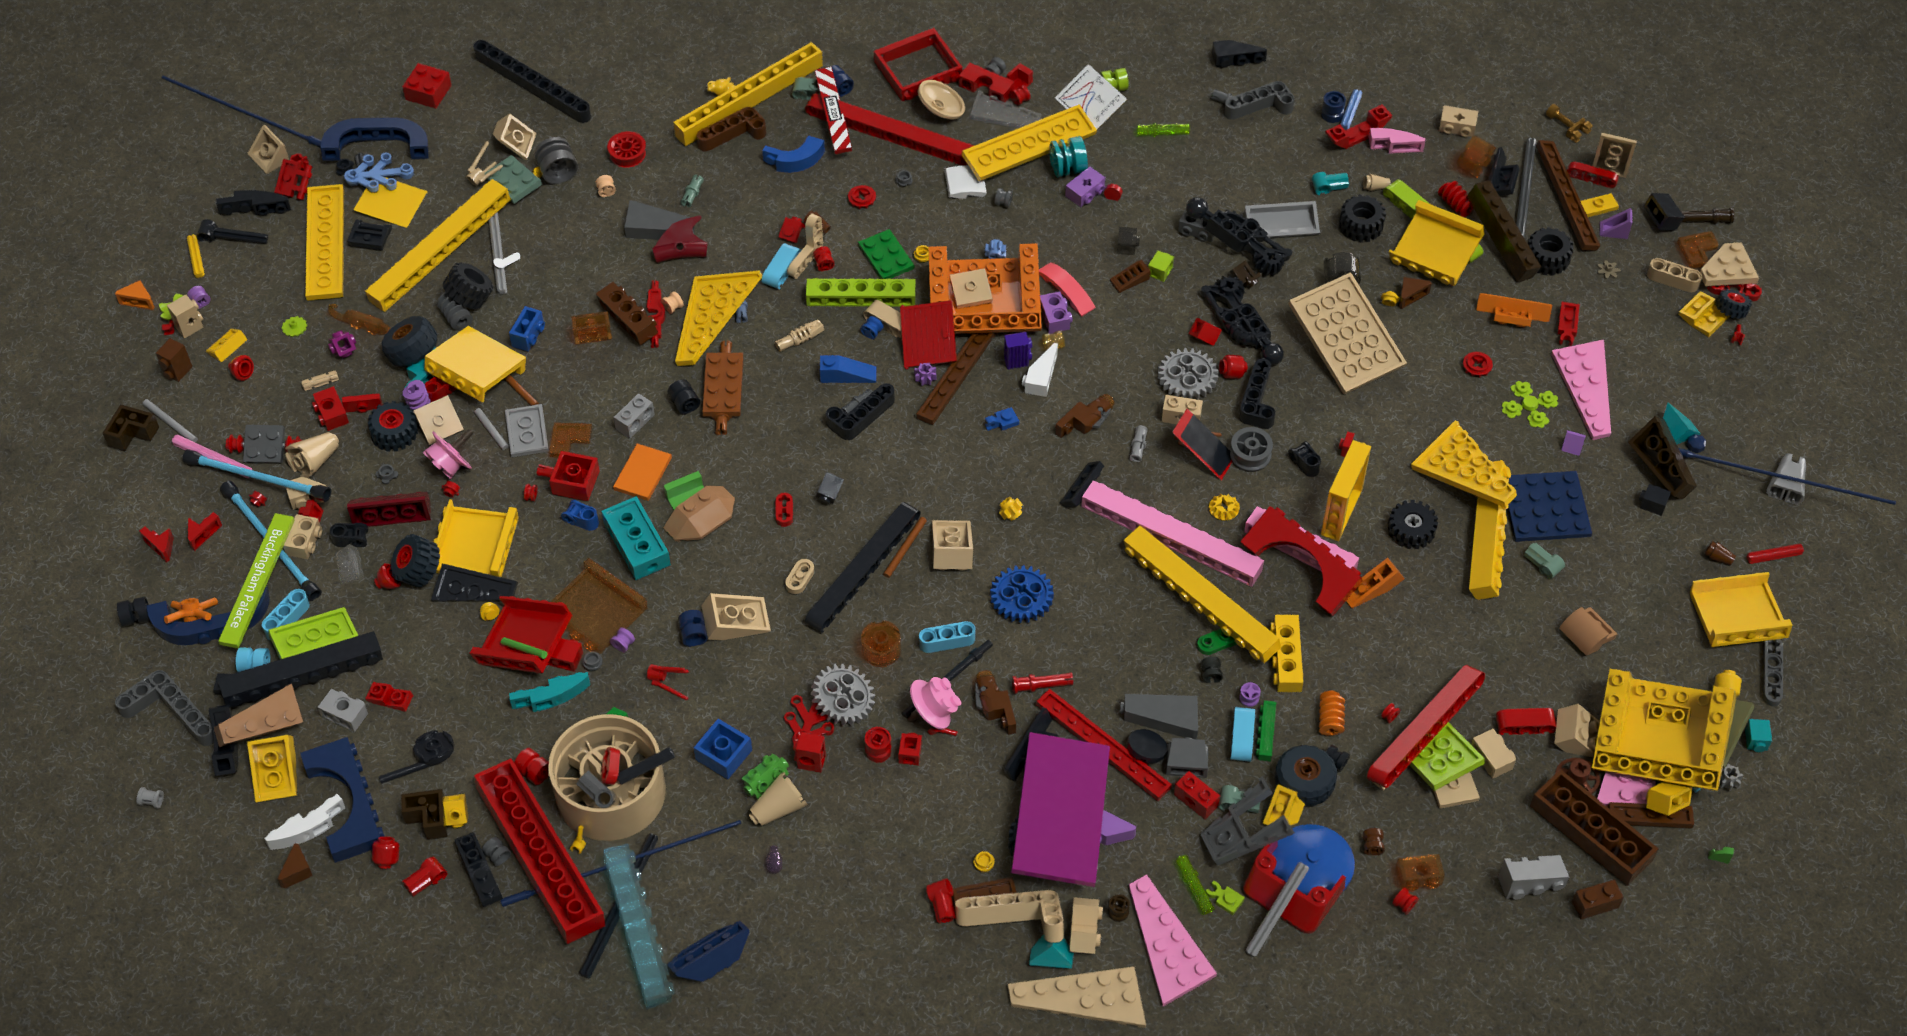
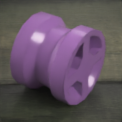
(199, 295)
(622, 640)
(1252, 690)

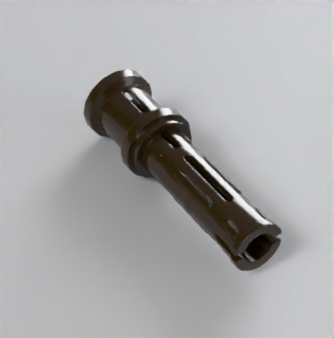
(1715, 215)

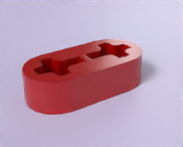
(780, 509)
(610, 766)

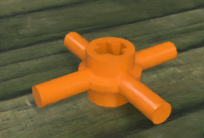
(190, 610)

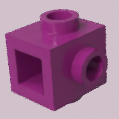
(347, 348)

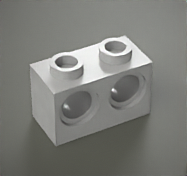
(634, 416)

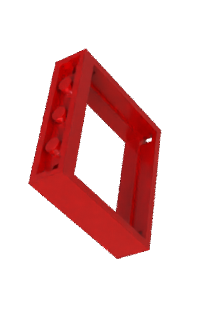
(909, 46)

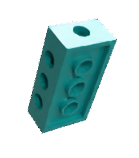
(636, 538)

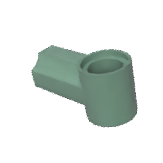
(1547, 563)
(1230, 795)

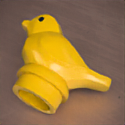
(720, 86)

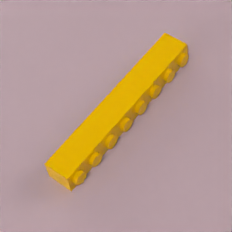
(1488, 544)

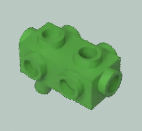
(763, 775)

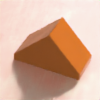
(135, 296)

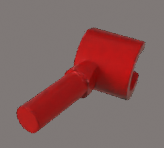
(168, 328)
(1738, 336)
(946, 730)

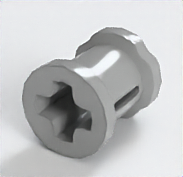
(150, 797)

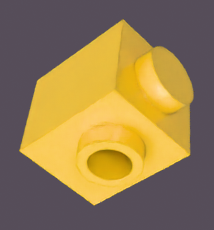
(455, 810)

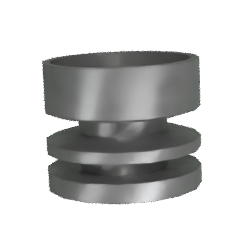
(556, 160)

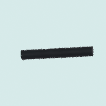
(404, 771)

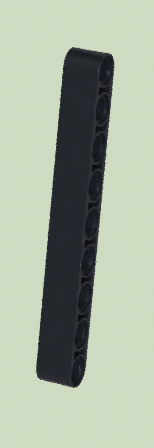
(532, 81)
(862, 566)

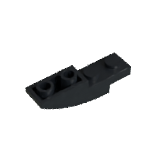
(248, 200)
(478, 869)

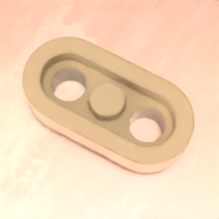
(798, 577)

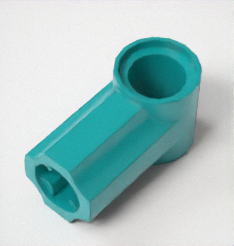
(1325, 183)

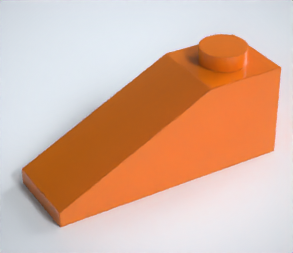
(1375, 583)

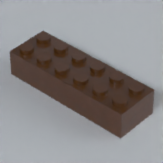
(1594, 827)

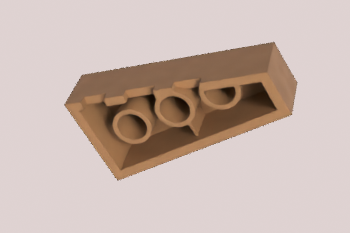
(265, 717)

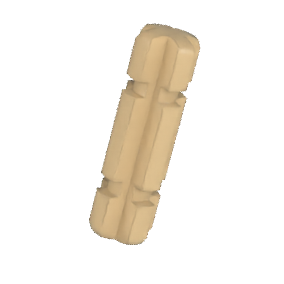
(320, 380)

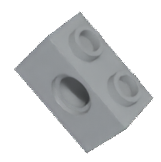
(332, 707)

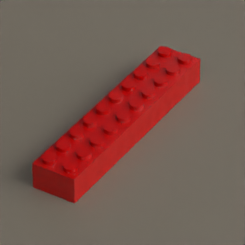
(539, 851)

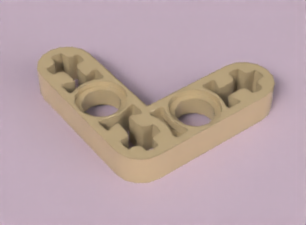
(814, 240)

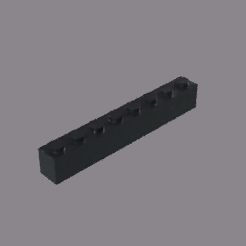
(300, 669)

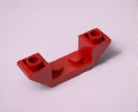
(1376, 118)

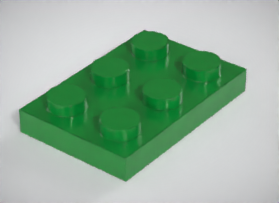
(886, 255)

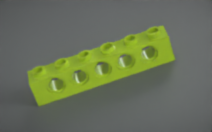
(860, 292)

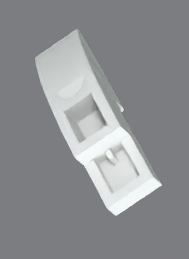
(303, 829)

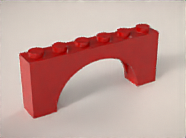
(1276, 530)

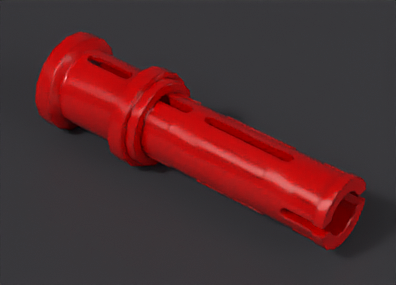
(1032, 683)

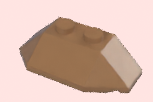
(700, 514)

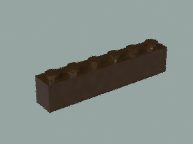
(1503, 231)

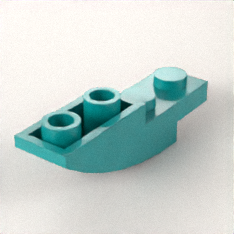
(558, 692)

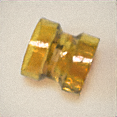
(1050, 339)

